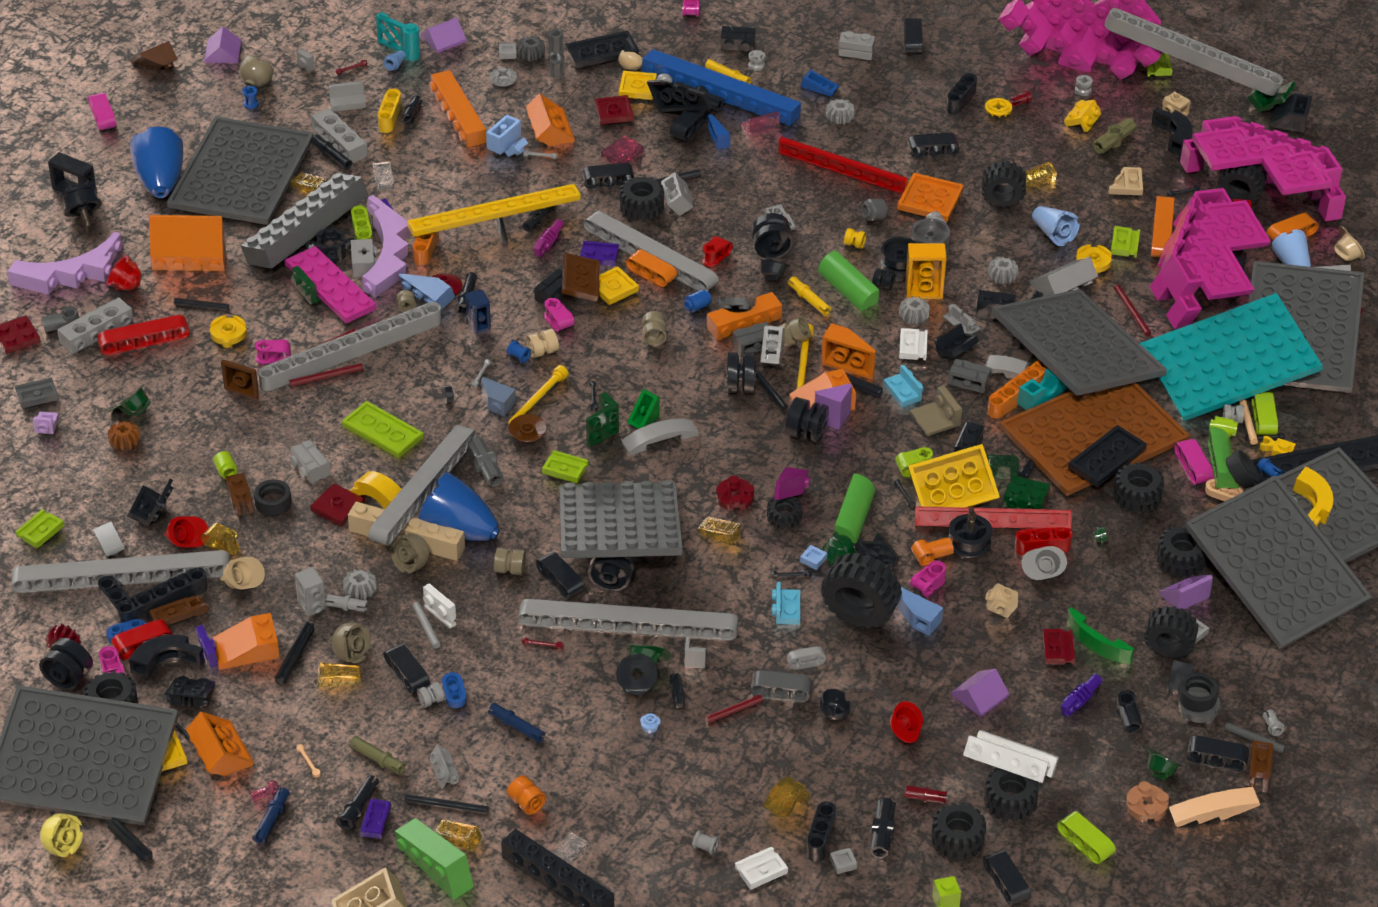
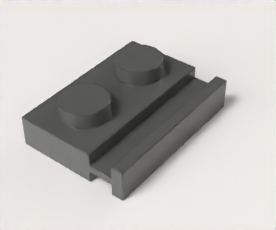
(36, 392)

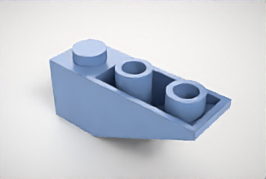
(428, 288)
(919, 612)

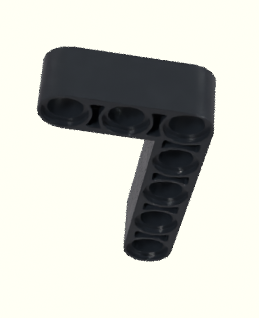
(138, 606)

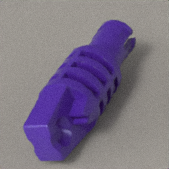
(1080, 695)

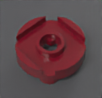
(735, 485)

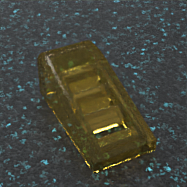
(1043, 174)
(311, 184)
(728, 534)
(330, 675)
(467, 842)

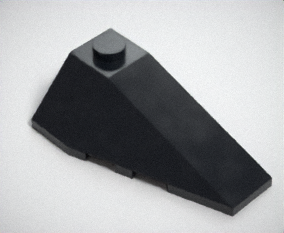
(677, 97)

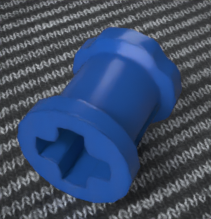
(250, 100)
(518, 351)

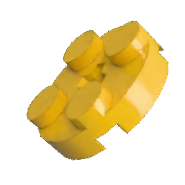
(1099, 255)
(227, 338)

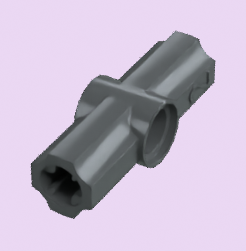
(556, 53)
(485, 461)

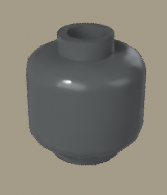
(874, 209)

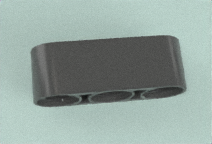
(781, 686)

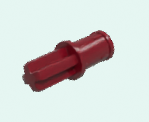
(925, 794)

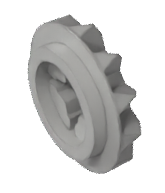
(503, 76)

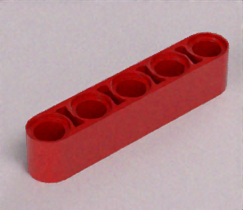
(143, 334)

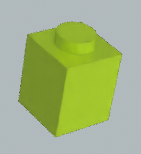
(946, 892)

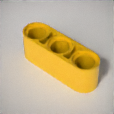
(389, 110)

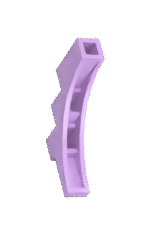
(70, 272)

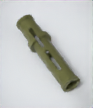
(384, 759)

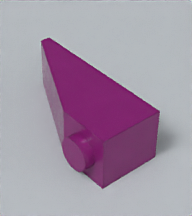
(791, 483)

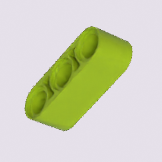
(361, 223)
(1265, 414)
(1086, 837)

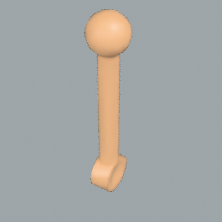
(315, 772)

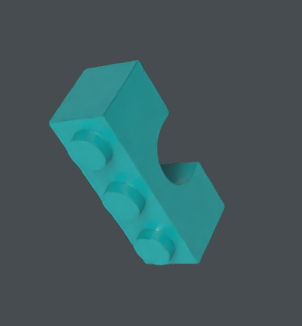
(1036, 393)

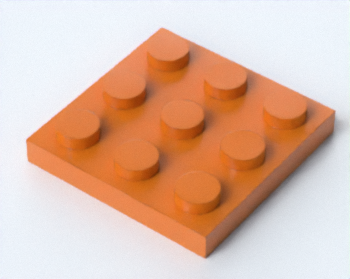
(930, 194)

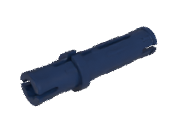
(509, 718)
(274, 808)

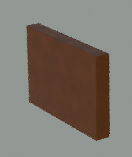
(580, 277)

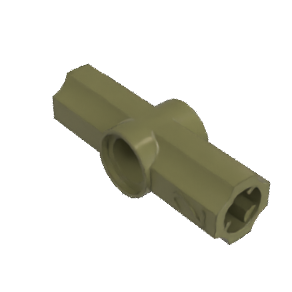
(1114, 135)

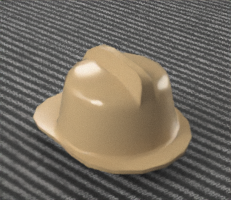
(1348, 247)
(243, 573)

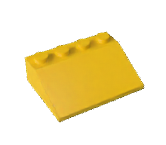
(954, 479)

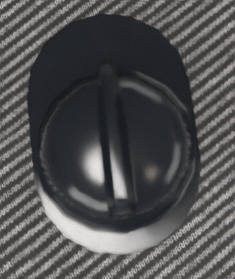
(772, 269)

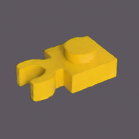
(1277, 447)

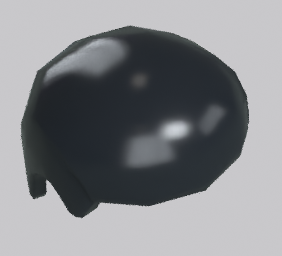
(834, 705)

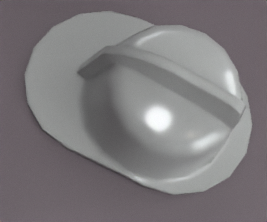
(1044, 563)

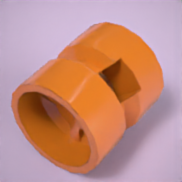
(526, 794)

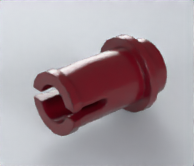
(1020, 99)

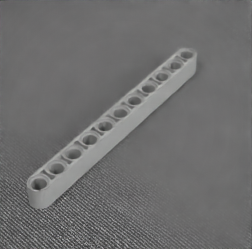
(1193, 51)
(350, 346)
(421, 485)
(125, 571)
(628, 619)

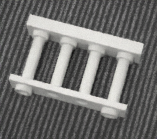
(1011, 756)

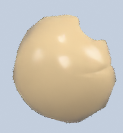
(630, 61)

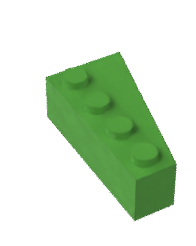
(436, 857)

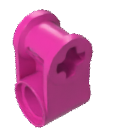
(690, 7)
(558, 315)
(273, 351)
(929, 578)
(110, 660)

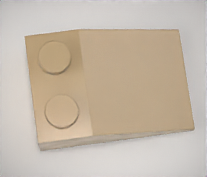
(376, 891)

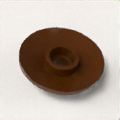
(527, 428)

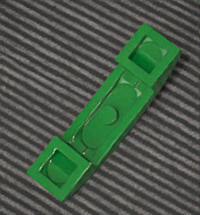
(1115, 651)

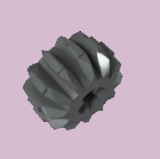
(531, 48)

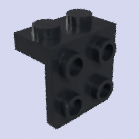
(148, 503)

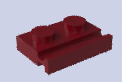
(1058, 646)

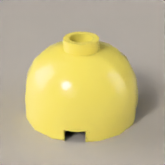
(61, 834)

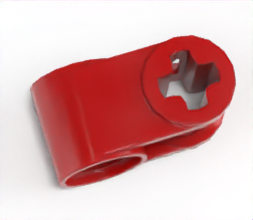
(716, 251)

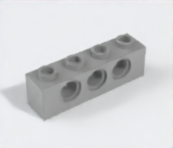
(342, 137)
(85, 329)

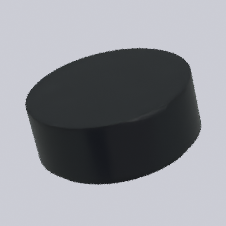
(447, 394)

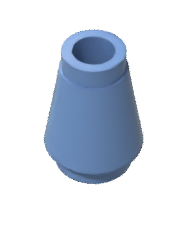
(394, 60)

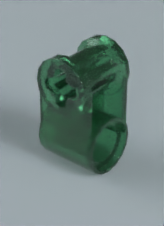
(1004, 466)

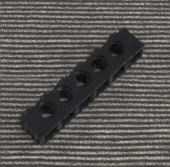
(554, 872)

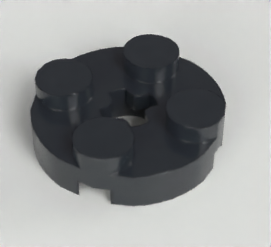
(644, 664)

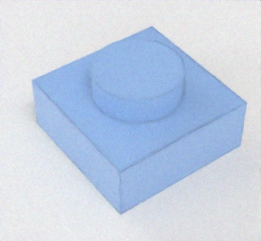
(516, 148)
(813, 557)

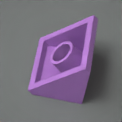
(444, 35)
(223, 47)
(839, 403)
(1188, 591)
(982, 691)

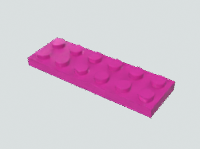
(333, 285)

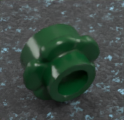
(1100, 535)

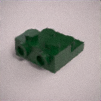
(1025, 494)

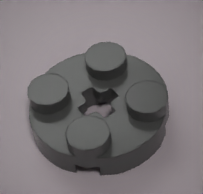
(741, 302)
(1199, 717)

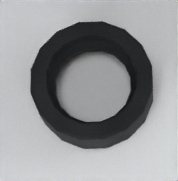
(1242, 469)
(274, 507)
(1198, 703)

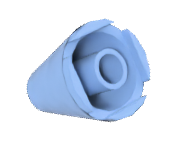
(1057, 224)
(1292, 248)

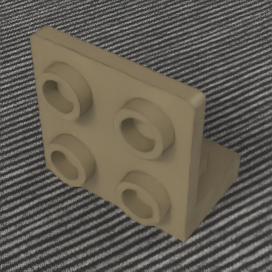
(938, 415)

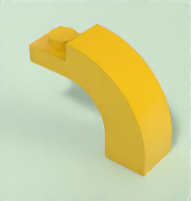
(377, 486)
(1318, 492)

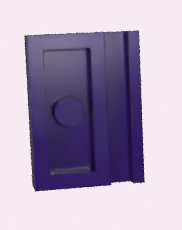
(601, 251)

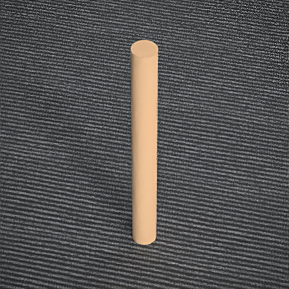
(1248, 423)

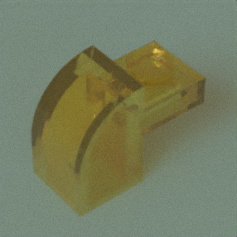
(785, 796)

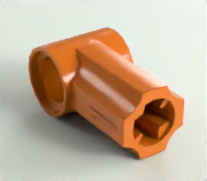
(927, 552)

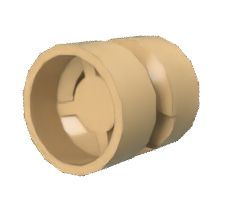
(542, 343)

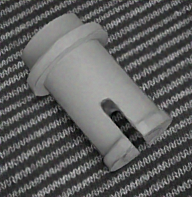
(1275, 726)

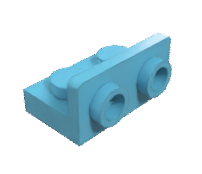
(904, 387)
(787, 605)

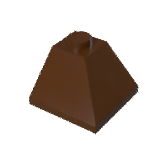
(156, 57)
(240, 379)

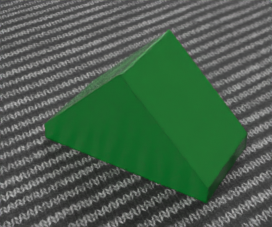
(645, 410)

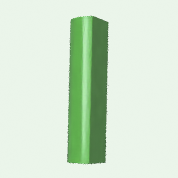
(848, 281)
(1219, 449)
(855, 507)

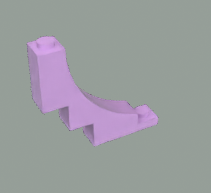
(392, 232)

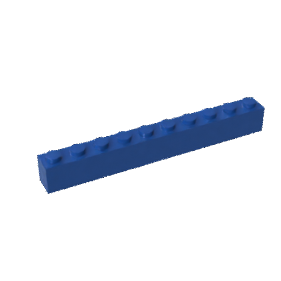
(732, 90)

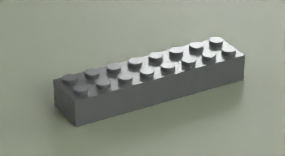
(304, 220)

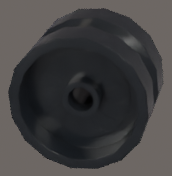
(772, 236)
(894, 256)
(740, 372)
(611, 572)
(66, 664)

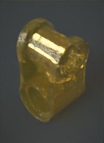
(221, 538)

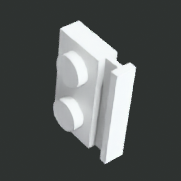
(913, 344)
(439, 605)
(761, 868)

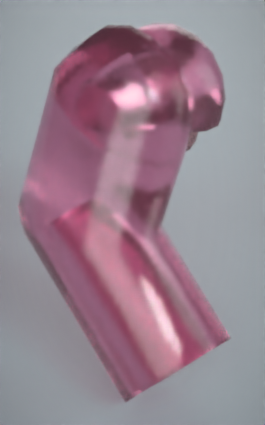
(264, 792)

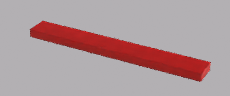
(842, 165)
(998, 517)

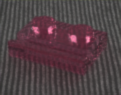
(622, 150)

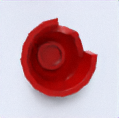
(125, 275)

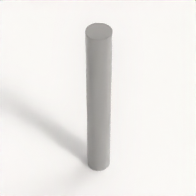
(426, 625)

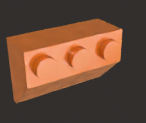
(549, 122)
(218, 744)

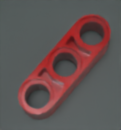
(1041, 537)
(131, 639)

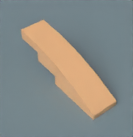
(1213, 805)

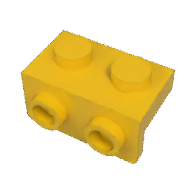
(1083, 113)

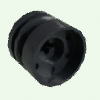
(807, 420)

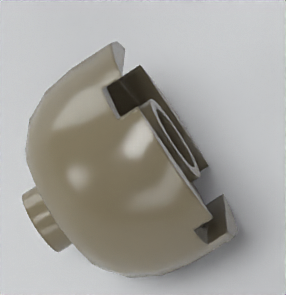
(255, 72)
(409, 552)
(351, 642)

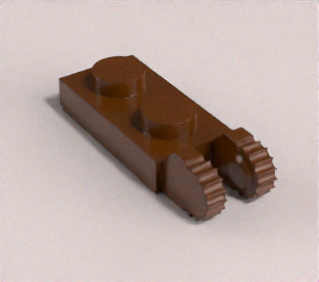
(239, 492)
(180, 610)
(1260, 763)

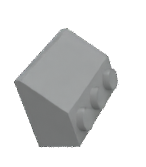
(1066, 277)

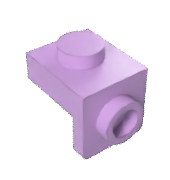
(45, 422)

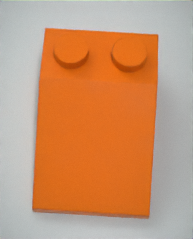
(848, 351)
(824, 381)
(247, 642)

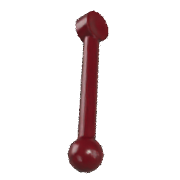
(363, 63)
(558, 645)

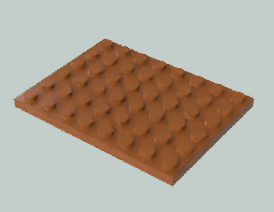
(1071, 423)

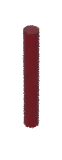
(733, 709)

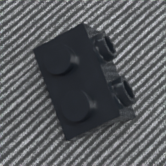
(954, 342)
(879, 549)

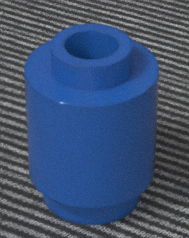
(697, 301)

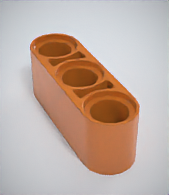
(1299, 222)
(424, 247)
(651, 268)

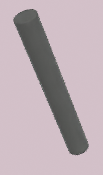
(1253, 736)

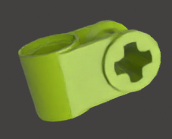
(908, 458)

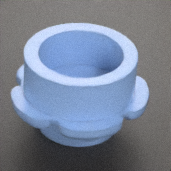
(650, 722)

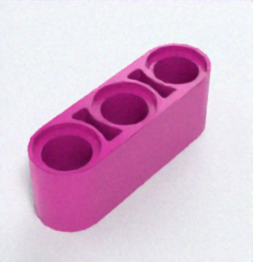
(102, 111)
(1193, 461)

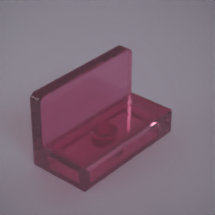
(761, 124)

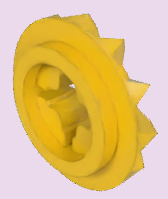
(1004, 105)

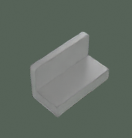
(347, 96)

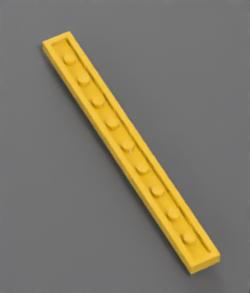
(493, 210)

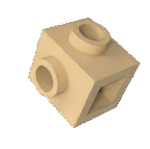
(1176, 102)
(1002, 600)

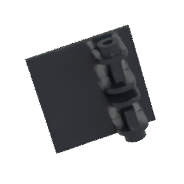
(194, 689)

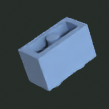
(503, 134)

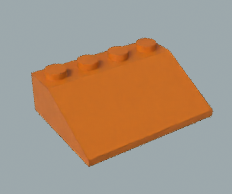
(187, 243)

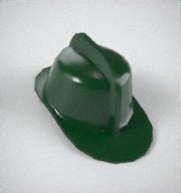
(135, 403)
(838, 546)
(656, 653)
(1160, 765)

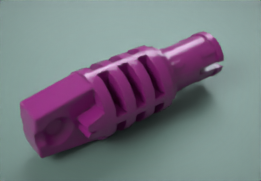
(547, 238)

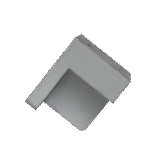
(694, 656)

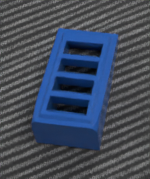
(816, 82)
(719, 134)

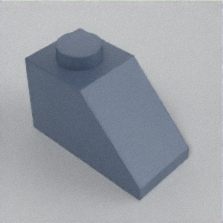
(497, 396)

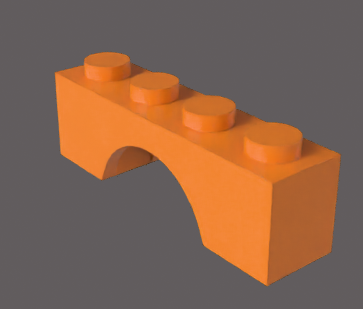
(723, 322)

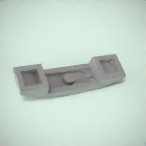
(658, 431)

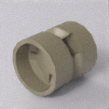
(654, 328)
(796, 331)
(508, 561)

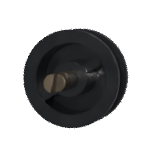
(80, 201)
(970, 535)

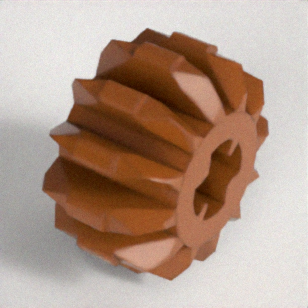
(123, 435)

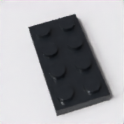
(600, 49)
(1107, 455)

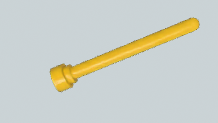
(803, 359)
(559, 374)

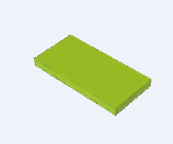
(382, 429)

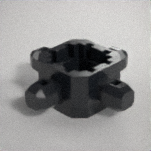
(331, 236)

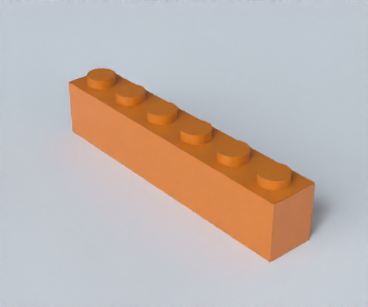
(458, 108)

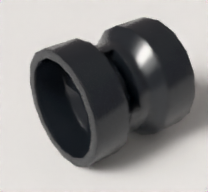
(883, 278)

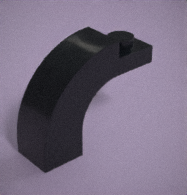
(1176, 124)
(164, 649)

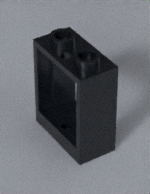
(71, 165)

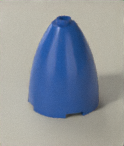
(157, 159)
(459, 508)

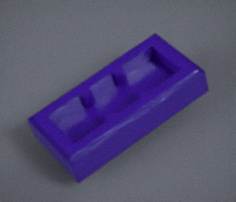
(208, 646)
(375, 818)

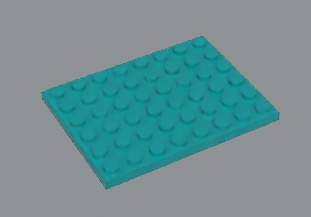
(1232, 356)

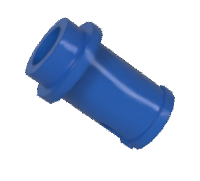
(1266, 466)

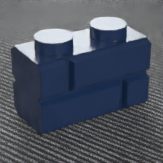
(478, 311)

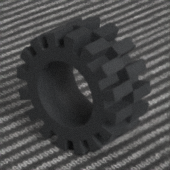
(784, 520)

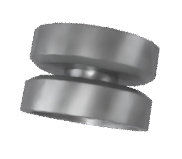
(931, 231)

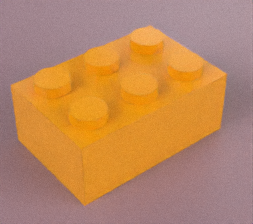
(925, 270)

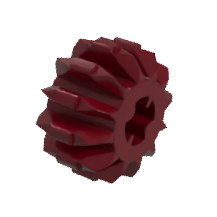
(61, 631)

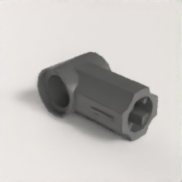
(59, 320)

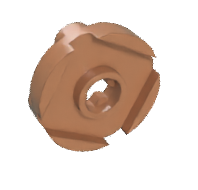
(1151, 793)

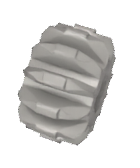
(840, 111)
(1002, 270)
(914, 310)
(360, 584)

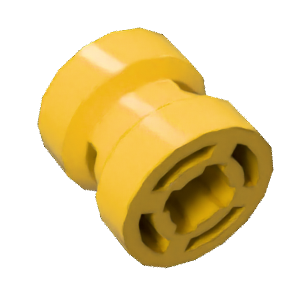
(855, 238)

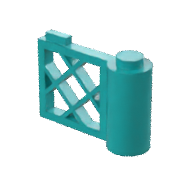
(408, 36)

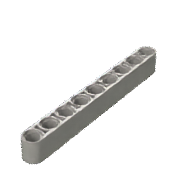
(631, 240)

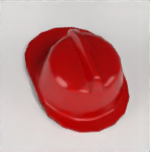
(186, 531)
(906, 721)

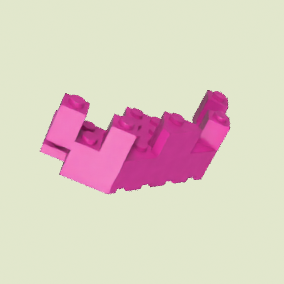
(1080, 32)
(1288, 162)
(1203, 256)

